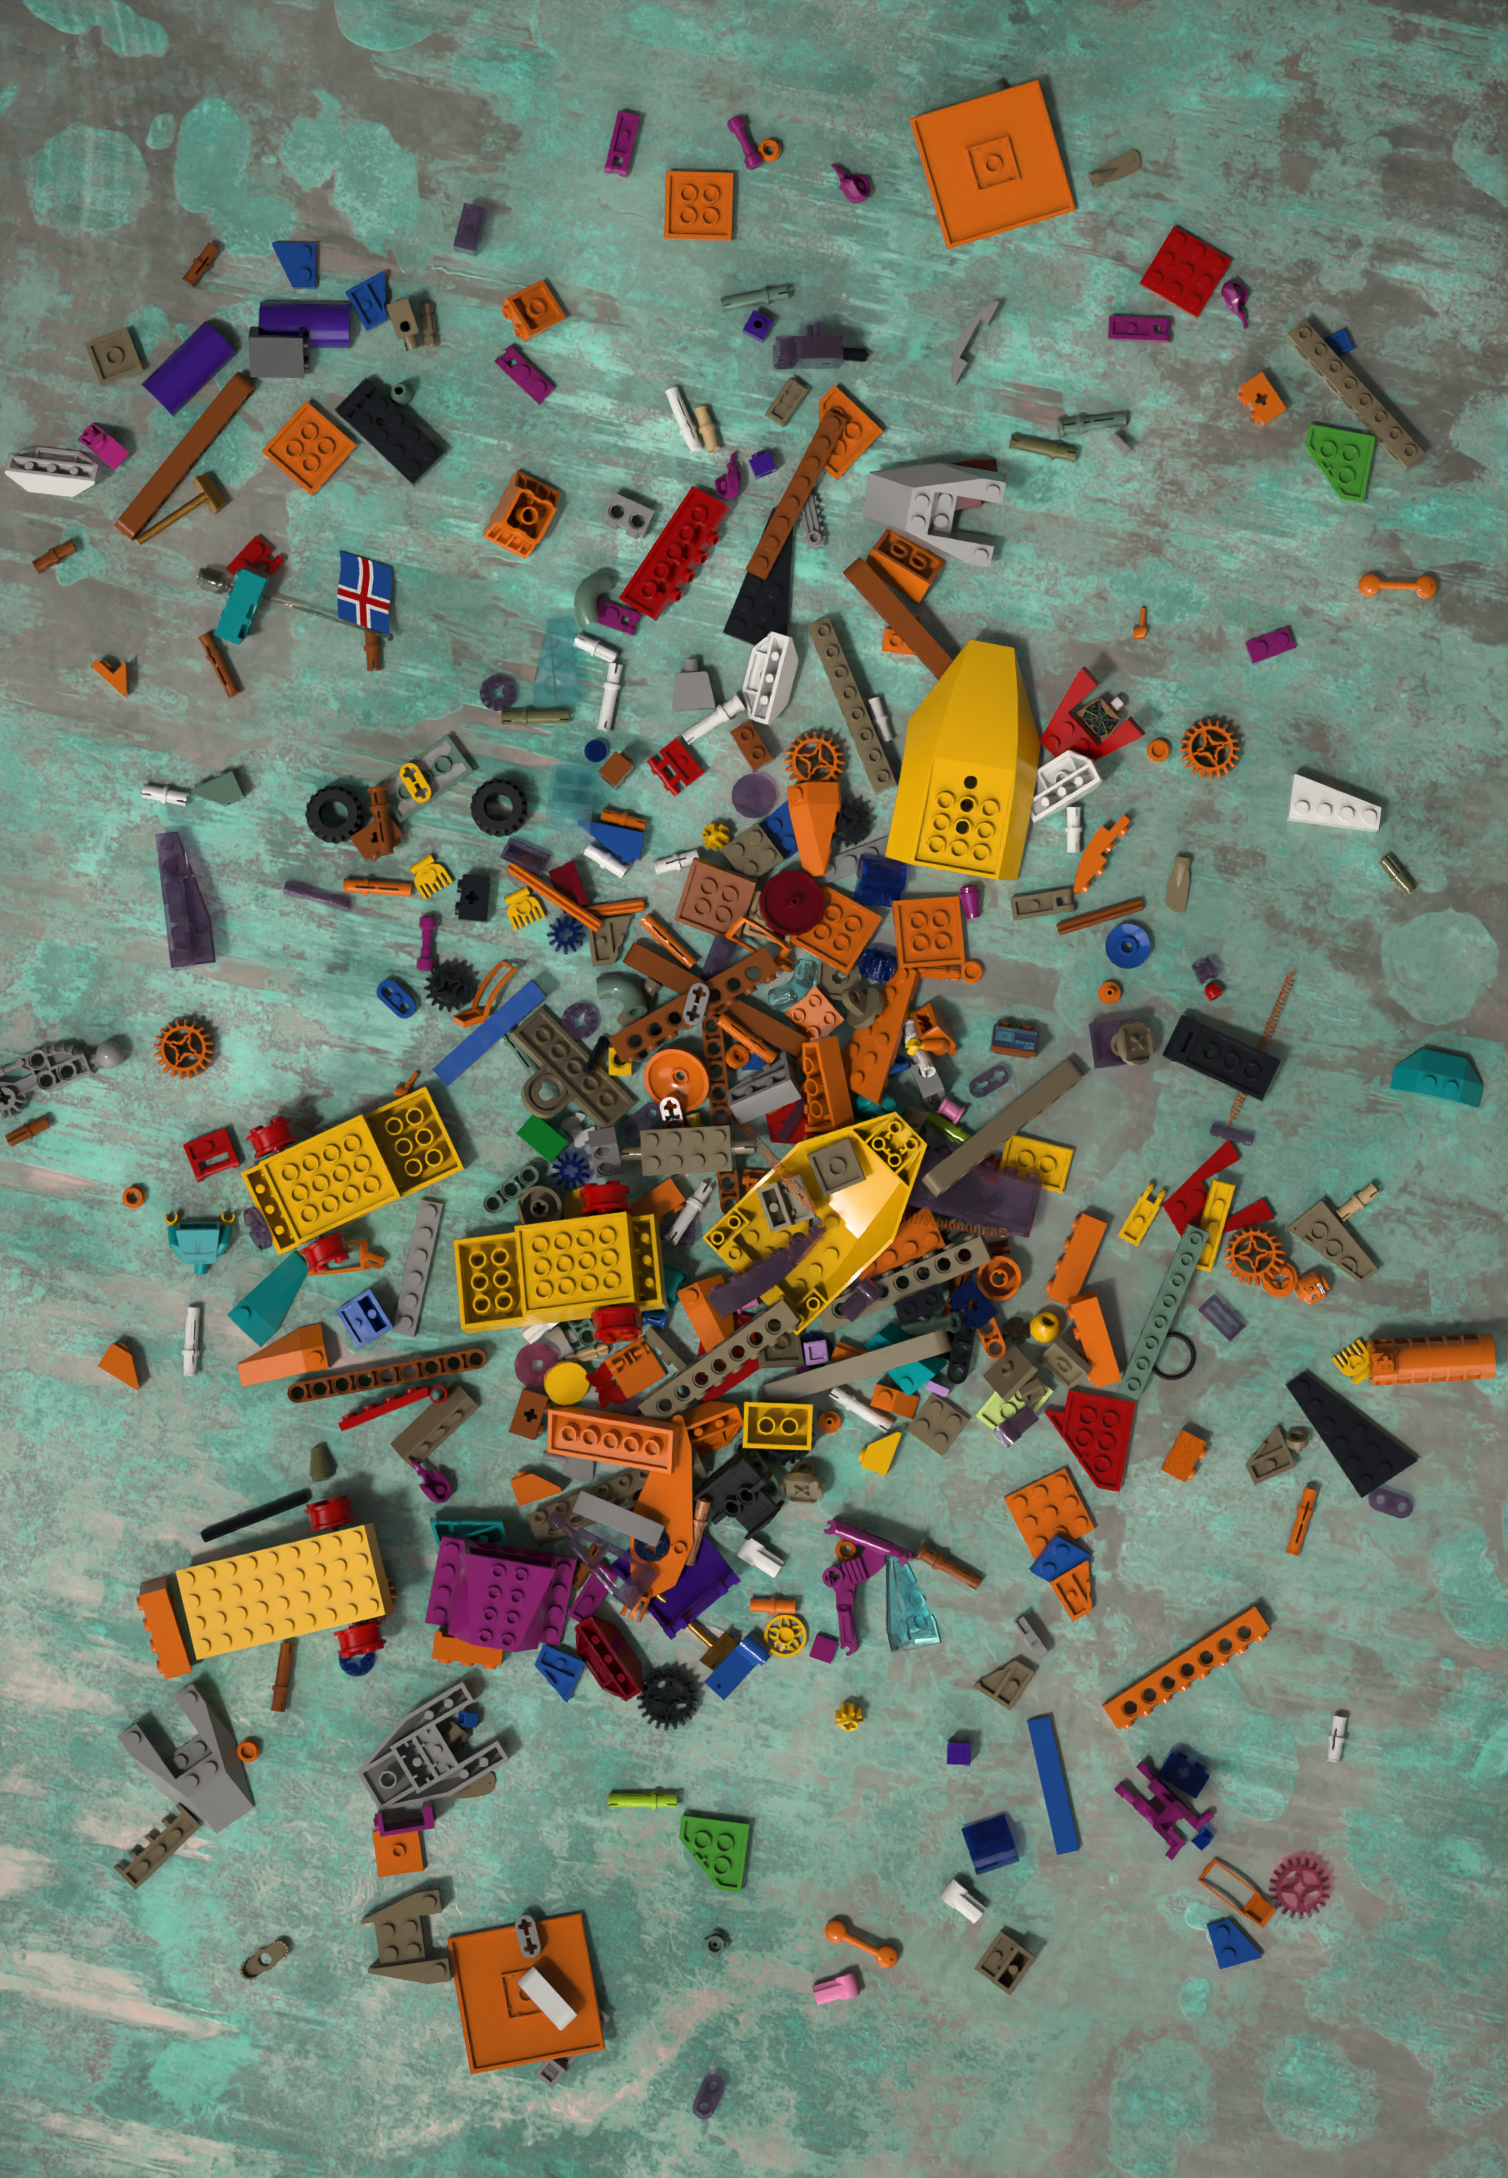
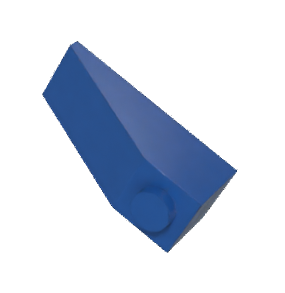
(619, 841)

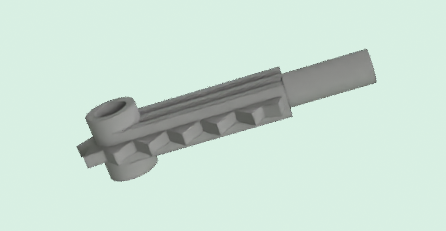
(811, 522)

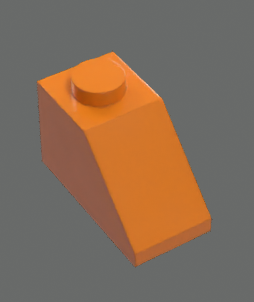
(121, 1364)
(894, 1401)
(532, 1487)

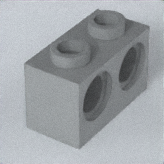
(631, 511)
(604, 1152)

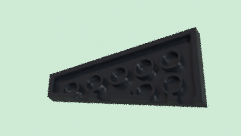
(762, 603)
(1356, 1445)

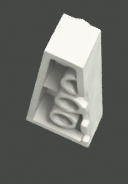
(1326, 806)

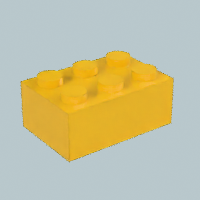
(777, 1425)

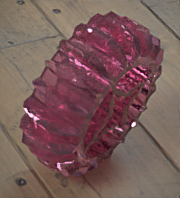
(1319, 1887)

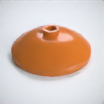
(663, 1078)

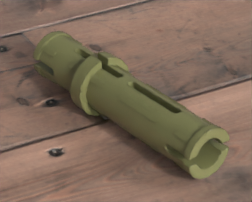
(1052, 450)
(534, 716)

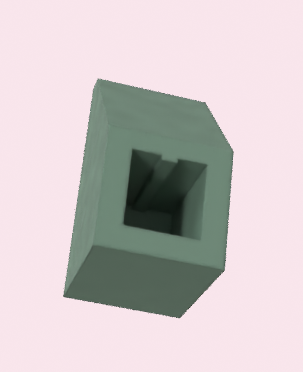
(221, 790)

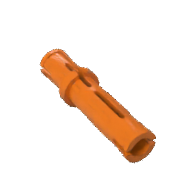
(349, 885)
(649, 921)
(754, 1044)
(1301, 1521)

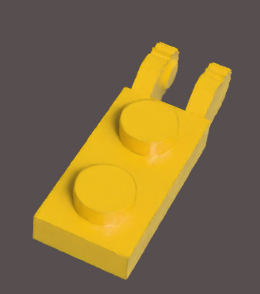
(1141, 1216)

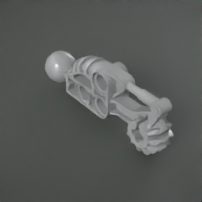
(56, 1059)

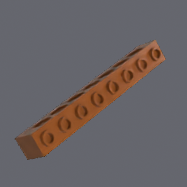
(759, 960)

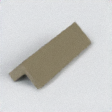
(434, 1425)

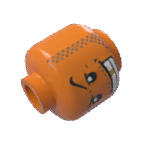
(1312, 1287)

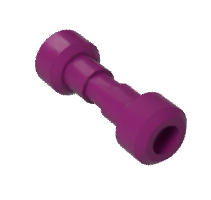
(752, 159)
(425, 961)

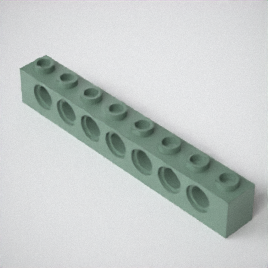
(1163, 1311)

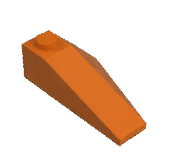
(813, 818)
(704, 1318)

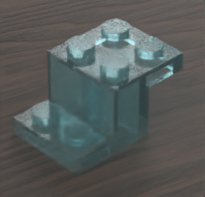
(571, 798)

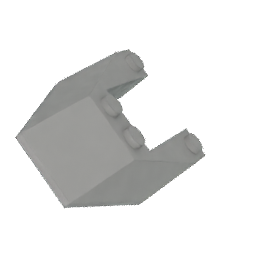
(921, 506)
(417, 1762)
(201, 1774)

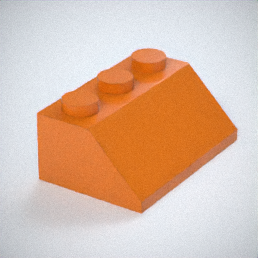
(904, 565)

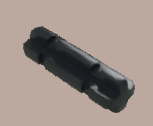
(596, 1056)

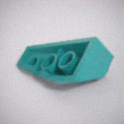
(267, 1304)

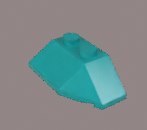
(1438, 1077)

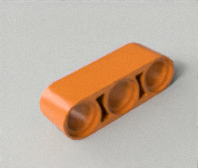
(987, 1339)

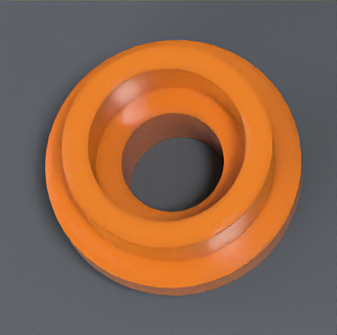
(769, 143)
(126, 1197)
(846, 1557)

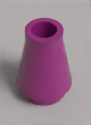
(970, 900)

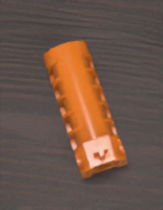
(1431, 1359)

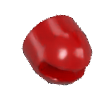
(1213, 991)

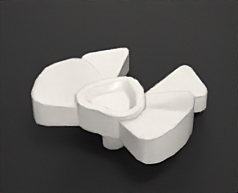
(575, 1131)

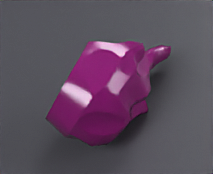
(855, 188)
(1235, 296)
(729, 485)
(434, 1487)

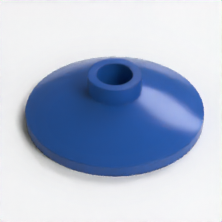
(1139, 946)

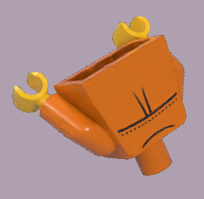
(932, 1031)

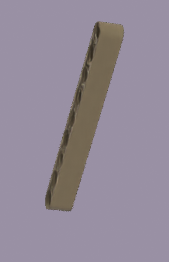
(1003, 1127)
(856, 1367)

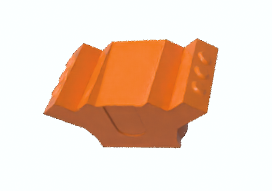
(522, 515)

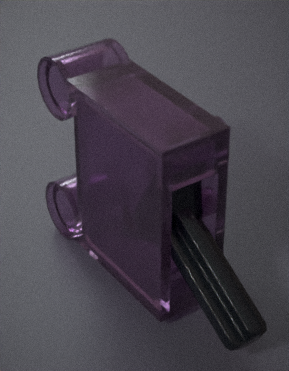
(813, 351)

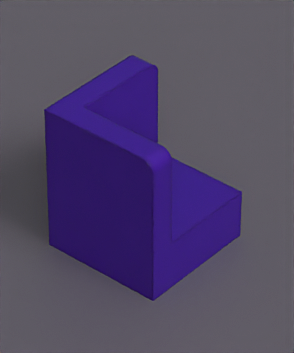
(959, 1752)

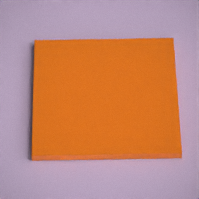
(992, 164)
(498, 2016)

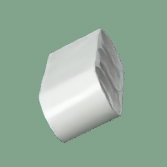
(547, 1998)

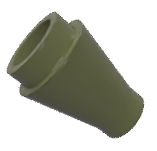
(319, 1465)

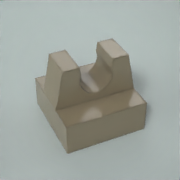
(1032, 1390)
(455, 1737)

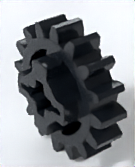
(856, 818)
(435, 993)

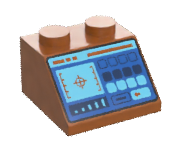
(1014, 1041)

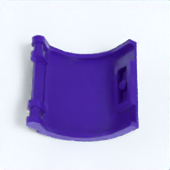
(694, 1591)

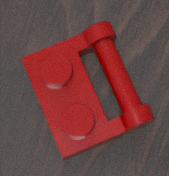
(210, 1147)

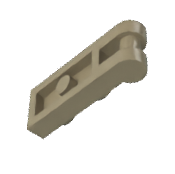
(1041, 904)
(667, 1355)

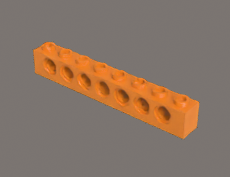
(1249, 1618)

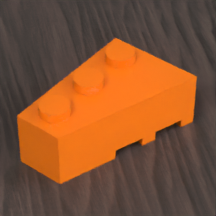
(449, 1648)

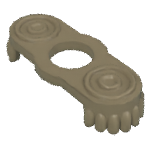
(252, 1967)

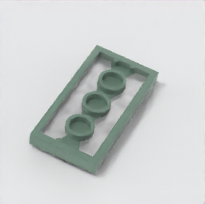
(442, 769)

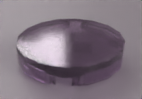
(753, 796)
(259, 1229)

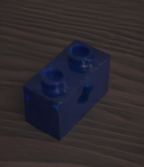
(985, 1309)
(1197, 1773)

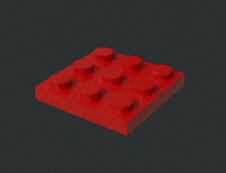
(1185, 272)

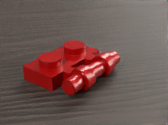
(254, 555)
(681, 763)

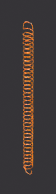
(1265, 1039)
(778, 1166)
(954, 1225)

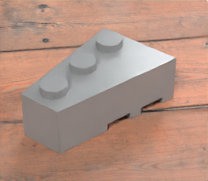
(766, 1091)

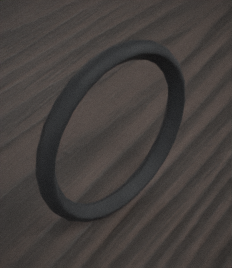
(1192, 1361)

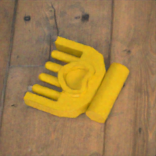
(427, 874)
(521, 905)
(1356, 1365)

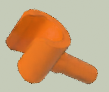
(1140, 631)
(403, 1091)

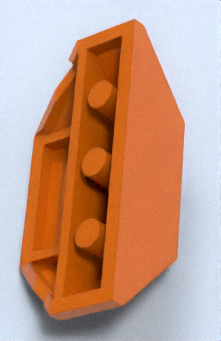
(712, 1425)

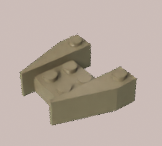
(402, 1939)

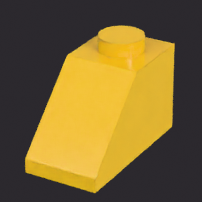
(879, 1453)

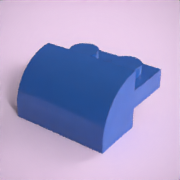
(365, 1318)

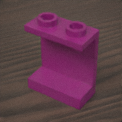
(427, 1822)

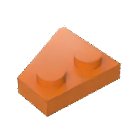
(1074, 1591)

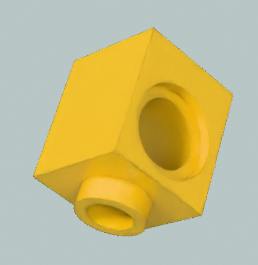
(615, 1070)

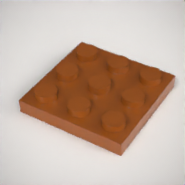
(714, 898)

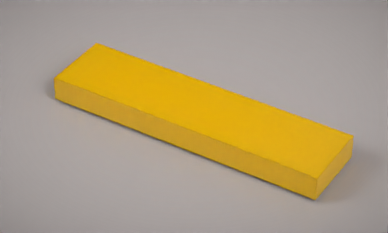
(1213, 1220)

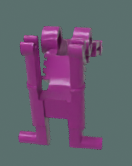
(857, 1571)
(1163, 1810)

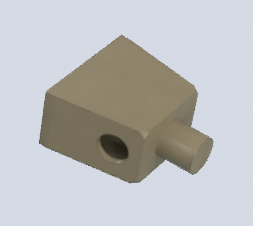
(401, 312)

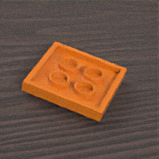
(698, 206)
(309, 448)
(840, 932)
(928, 932)
(1048, 1509)

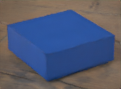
(1340, 342)

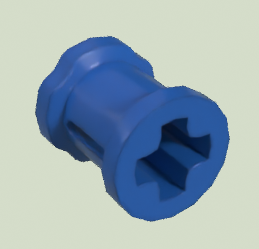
(655, 1318)

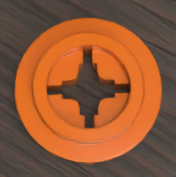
(1286, 1286)

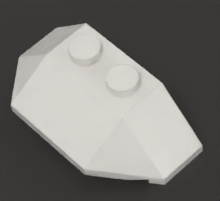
(51, 471)
(770, 677)
(1063, 783)

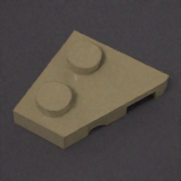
(1270, 1459)

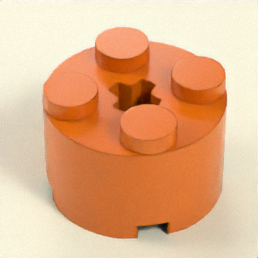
(1011, 1280)

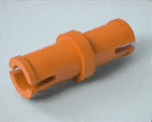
(622, 820)
(772, 1605)

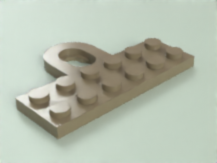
(563, 1063)

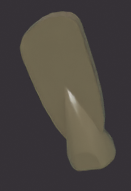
(1115, 169)
(1178, 885)
(648, 990)
(477, 1788)

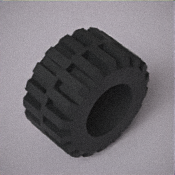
(491, 789)
(320, 800)

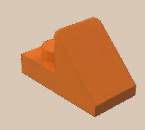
(118, 680)

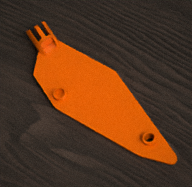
(668, 1502)

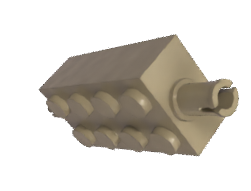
(688, 1150)

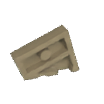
(607, 940)
(1006, 1683)

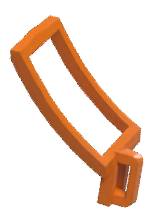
(779, 959)
(364, 1264)

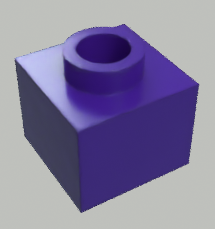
(761, 333)
(762, 464)

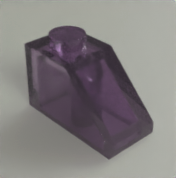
(718, 958)

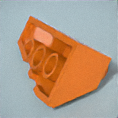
(289, 1356)

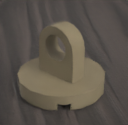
(862, 1006)
(1133, 1043)
(802, 1487)

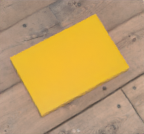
(1038, 1158)

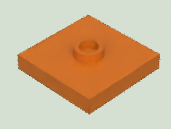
(398, 1853)

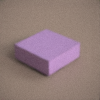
(816, 1352)
(938, 1389)

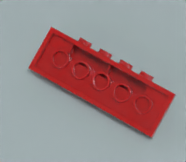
(676, 554)

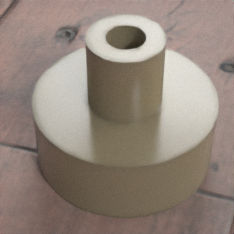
(1297, 1439)

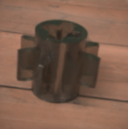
(1016, 1330)

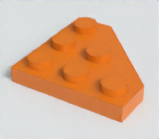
(856, 436)

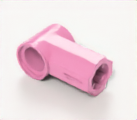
(841, 1987)

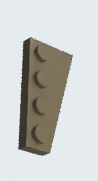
(1331, 1239)

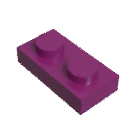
(1269, 645)

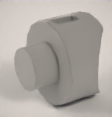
(562, 1339)

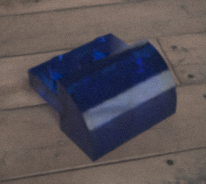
(879, 880)
(990, 1845)

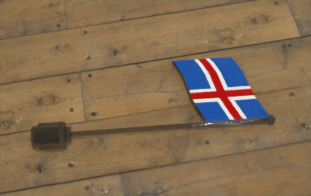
(361, 594)

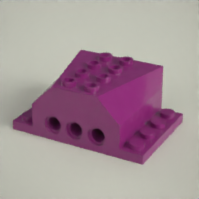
(499, 1594)

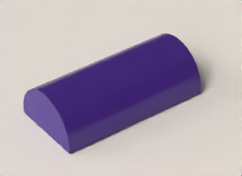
(324, 323)
(189, 368)

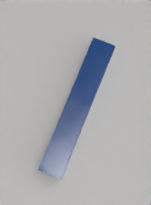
(489, 1032)
(1053, 1785)

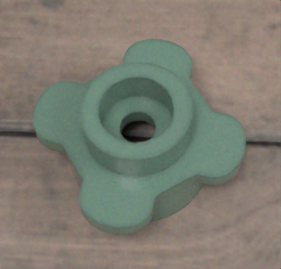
(721, 1944)

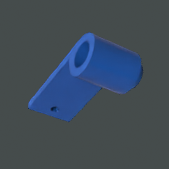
(737, 1665)

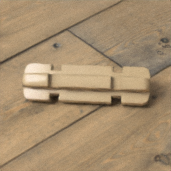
(589, 1353)

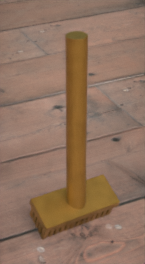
(207, 493)
(718, 1649)

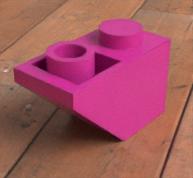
(103, 446)

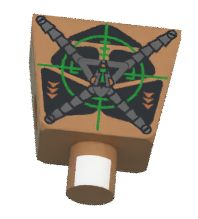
(1101, 717)

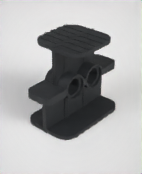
(731, 1486)

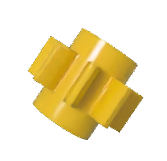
(715, 836)
(848, 1716)

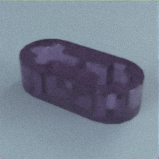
(991, 1086)

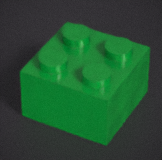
(543, 1138)

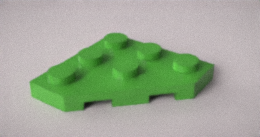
(1342, 459)
(717, 1848)

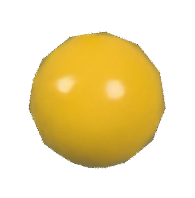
(1045, 1327)

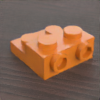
(532, 311)

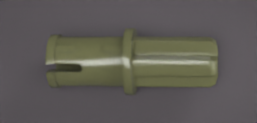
(1397, 875)

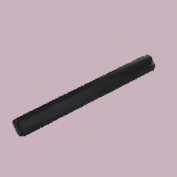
(254, 1516)

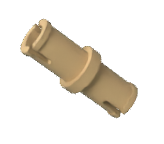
(707, 429)
(1357, 1202)

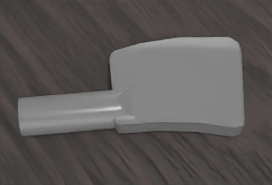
(572, 1467)

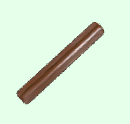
(1099, 916)

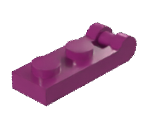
(622, 143)
(1138, 329)
(524, 376)
(612, 616)
(591, 1595)

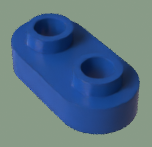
(395, 1000)

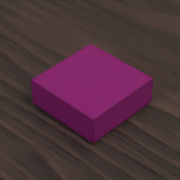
(823, 1649)

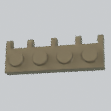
(160, 1848)

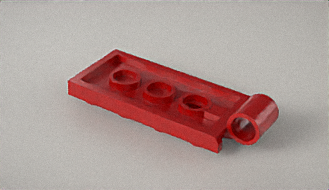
(391, 1403)

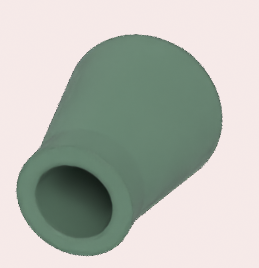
(402, 399)

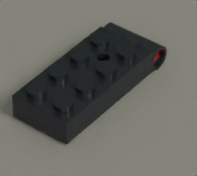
(397, 439)
(1233, 1063)

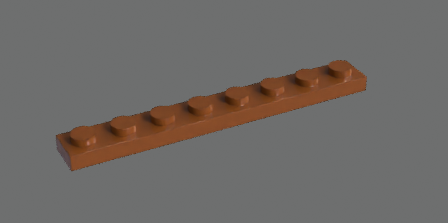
(796, 495)

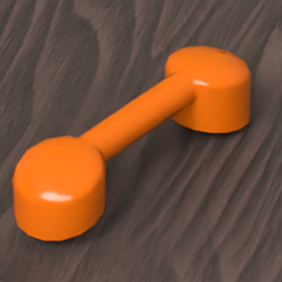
(1370, 585)
(836, 1932)

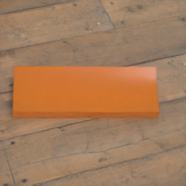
(613, 1438)

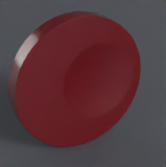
(791, 903)

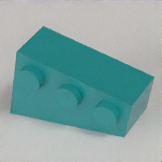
(242, 604)
(909, 1376)
(479, 1529)

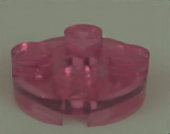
(523, 1364)

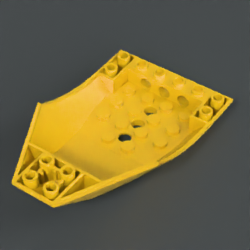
(968, 726)
(858, 1218)

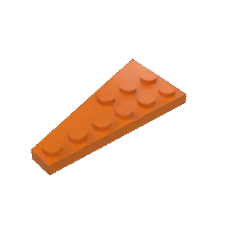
(874, 1049)

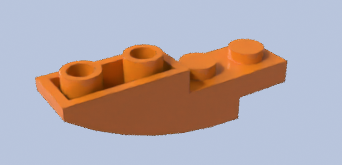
(1092, 861)

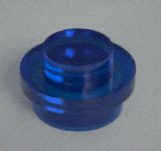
(595, 751)

